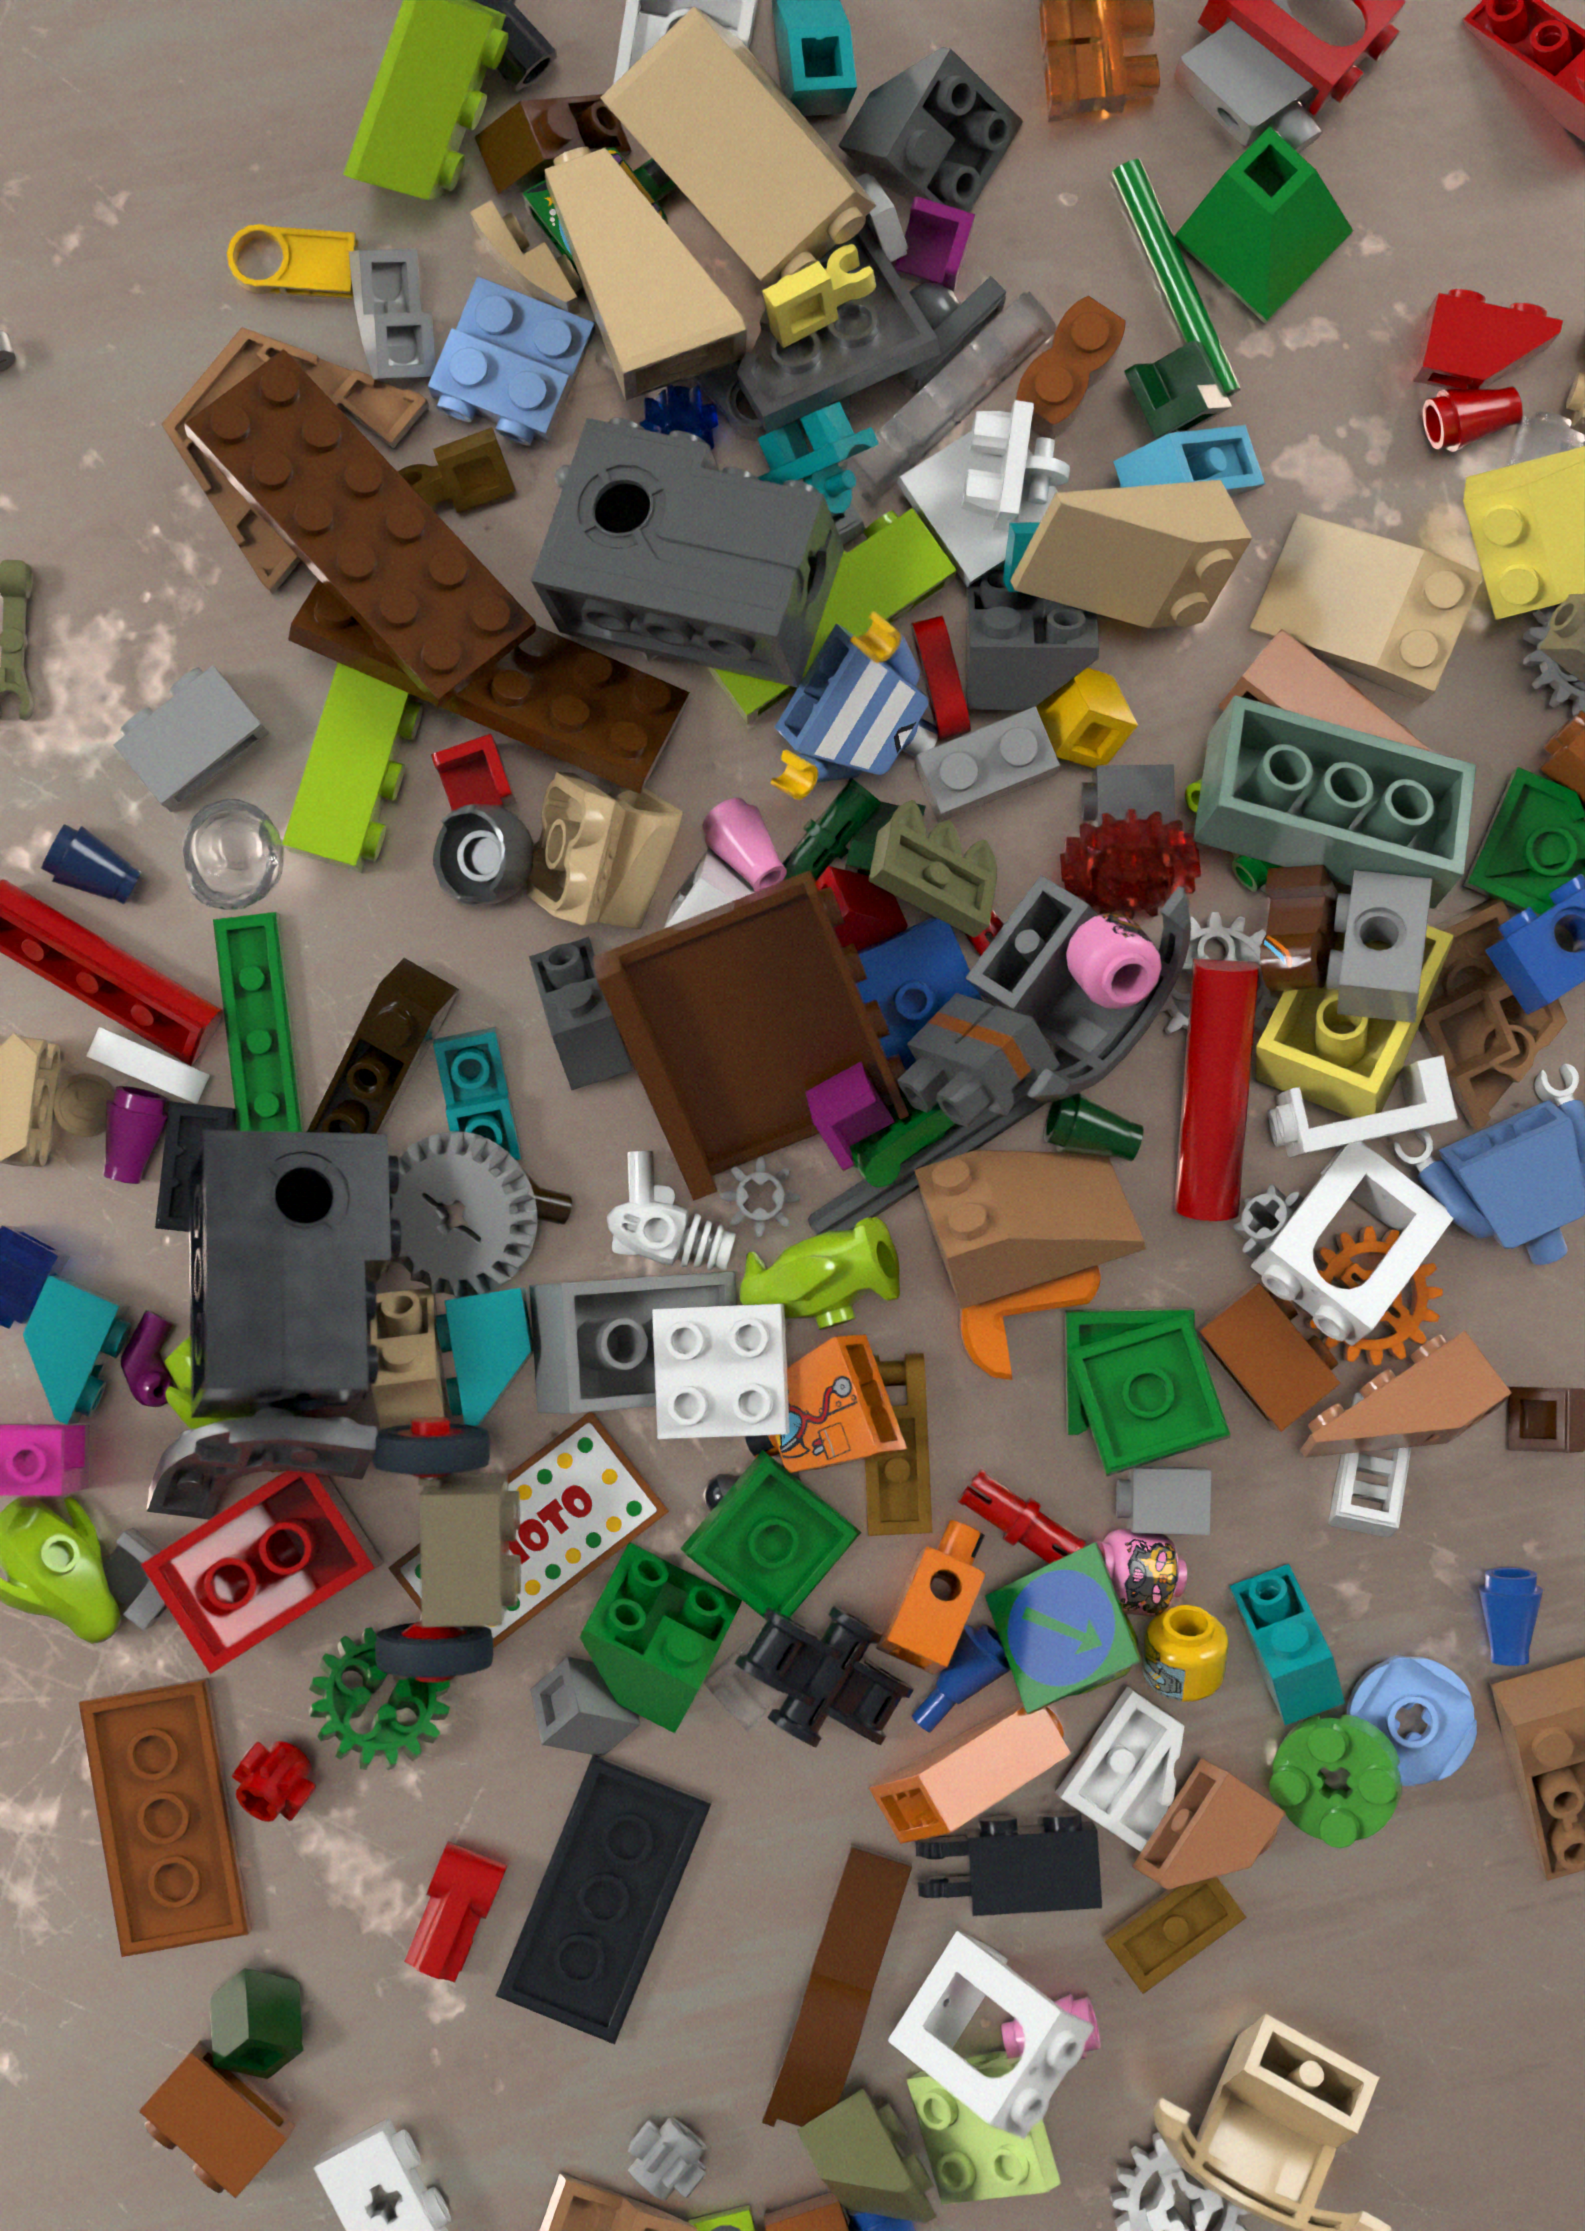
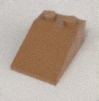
(1024, 1218)

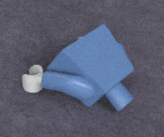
(1517, 1175)

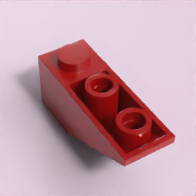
(1540, 51)

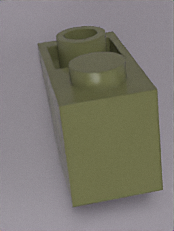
(863, 2161)

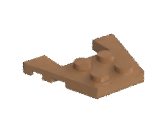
(377, 405)

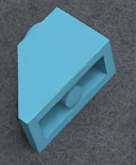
(1194, 457)

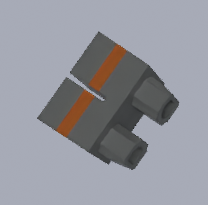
(973, 1059)

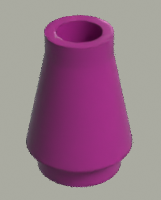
(132, 1129)

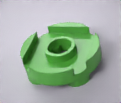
(1337, 1814)

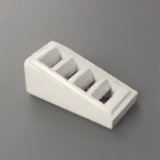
(1363, 1519)

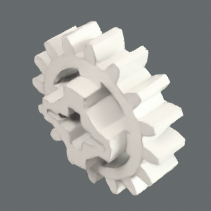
(1157, 2209)

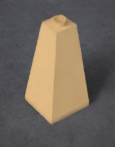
(644, 286)

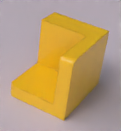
(1087, 719)

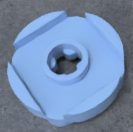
(1447, 1711)

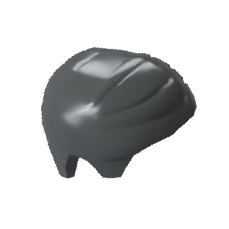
(482, 854)

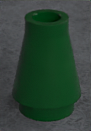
(1089, 1128)

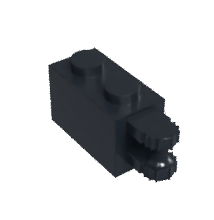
(1020, 1866)

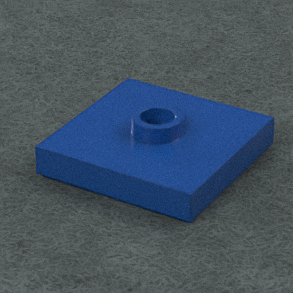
(913, 980)

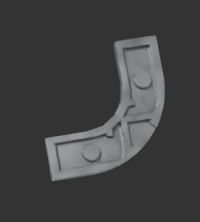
(210, 1457)

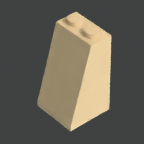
(739, 148)

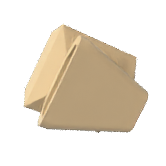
(600, 852)
(27, 1095)

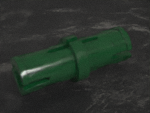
(831, 831)

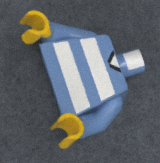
(854, 710)

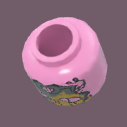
(1113, 961)
(1143, 1571)

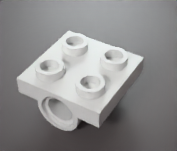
(721, 1371)

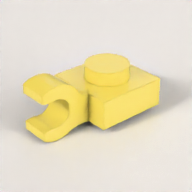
(811, 296)

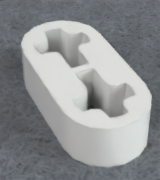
(148, 1065)

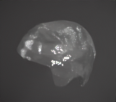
(232, 855)

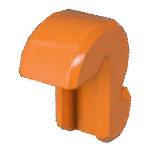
(983, 1324)

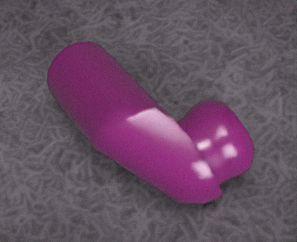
(143, 1362)

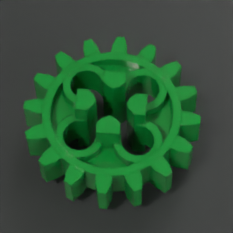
(386, 1733)

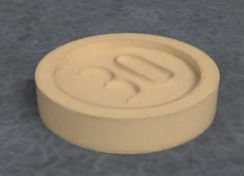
(82, 1104)

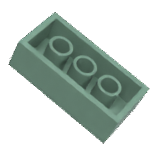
(1332, 798)

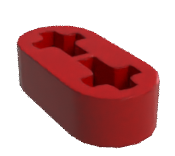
(940, 677)

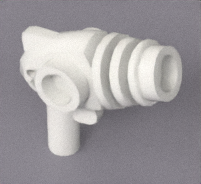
(658, 1228)

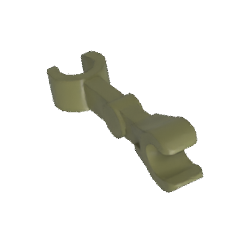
(15, 590)

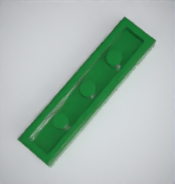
(258, 1023)

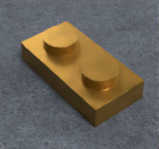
(1173, 1930)

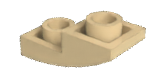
(537, 270)

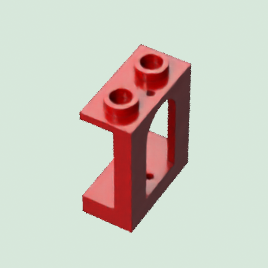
(1324, 66)

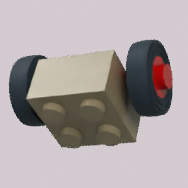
(463, 1550)

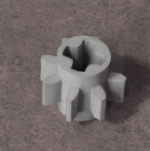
(760, 1179)
(1265, 1218)
(667, 2159)

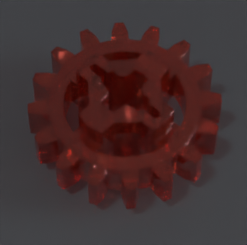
(1130, 863)

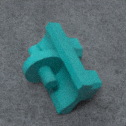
(832, 443)

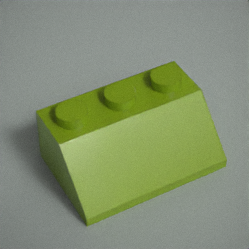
(427, 96)

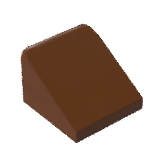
(1546, 1419)

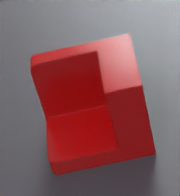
(474, 774)
(866, 908)

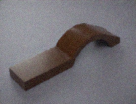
(839, 1987)

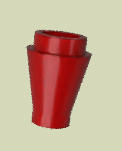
(1467, 415)

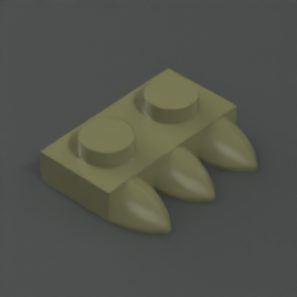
(933, 872)

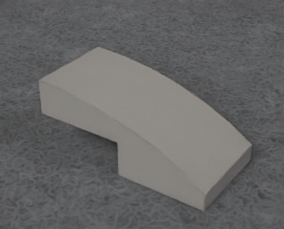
(389, 313)

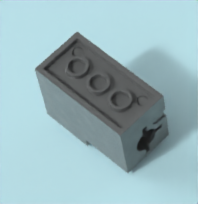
(685, 557)

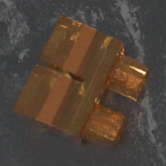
(1086, 55)

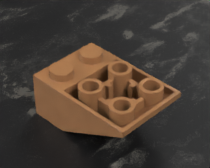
(1545, 1744)

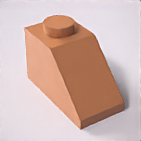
(1209, 1830)

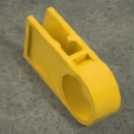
(312, 262)

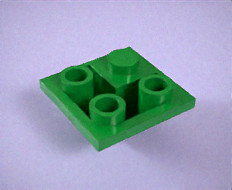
(1266, 225)
(656, 1635)

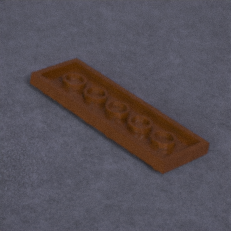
(360, 528)
(539, 693)

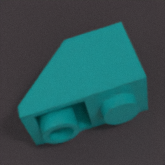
(815, 55)
(69, 1344)
(489, 1348)
(1288, 1644)

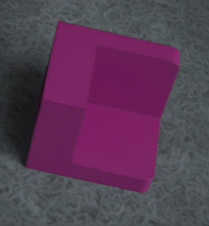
(936, 243)
(848, 1111)

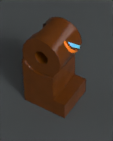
(1298, 928)

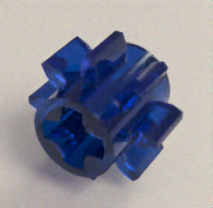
(680, 410)

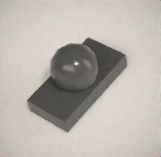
(952, 323)

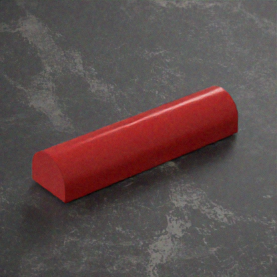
(104, 976)
(1216, 1089)

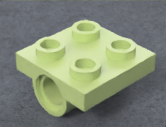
(970, 2155)

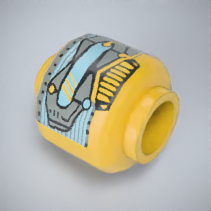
(1185, 1654)

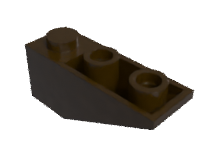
(385, 1051)

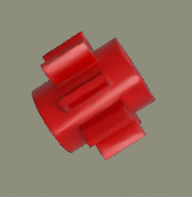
(273, 1781)

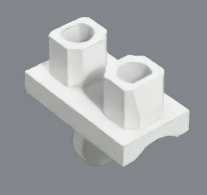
(1008, 436)

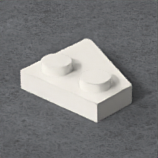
(1127, 1769)

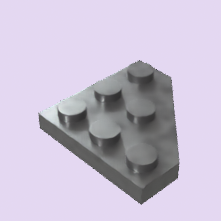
(862, 347)

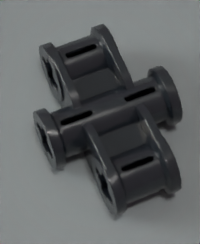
(824, 1676)

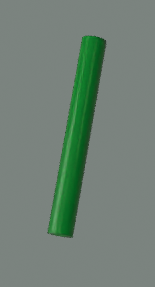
(1171, 267)

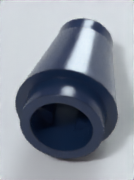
(89, 865)

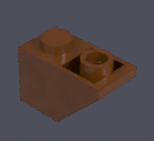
(538, 131)

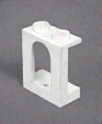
(1426, 1101)
(1388, 1195)
(946, 2005)

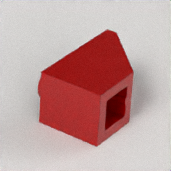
(1479, 342)

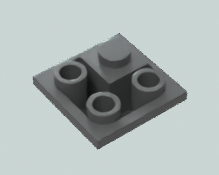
(932, 132)
(1022, 645)

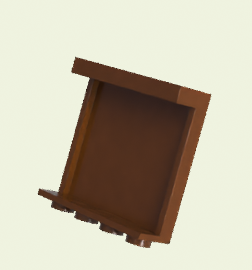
(742, 1020)

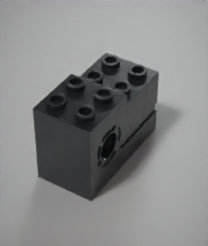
(286, 1269)

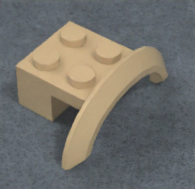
(1275, 2128)

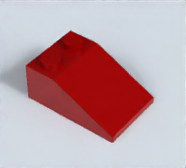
(260, 1565)

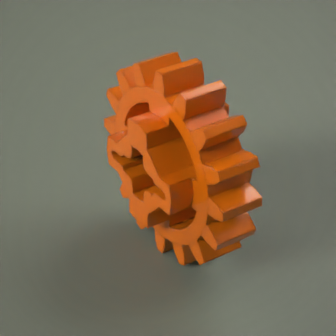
(1398, 1318)

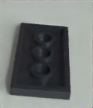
(603, 1898)

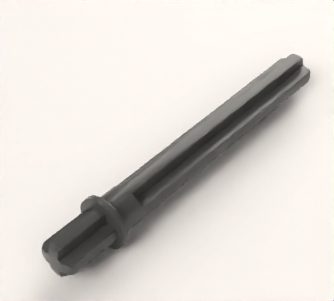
(869, 1201)

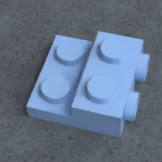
(510, 362)

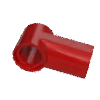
(459, 1898)

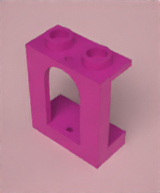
(44, 1459)

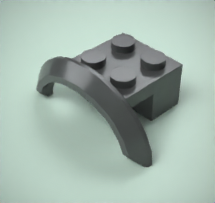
(1030, 975)

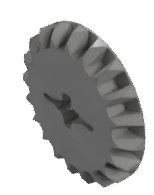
(497, 1209)

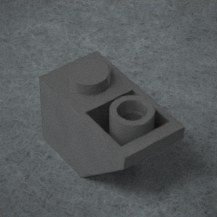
(579, 1014)

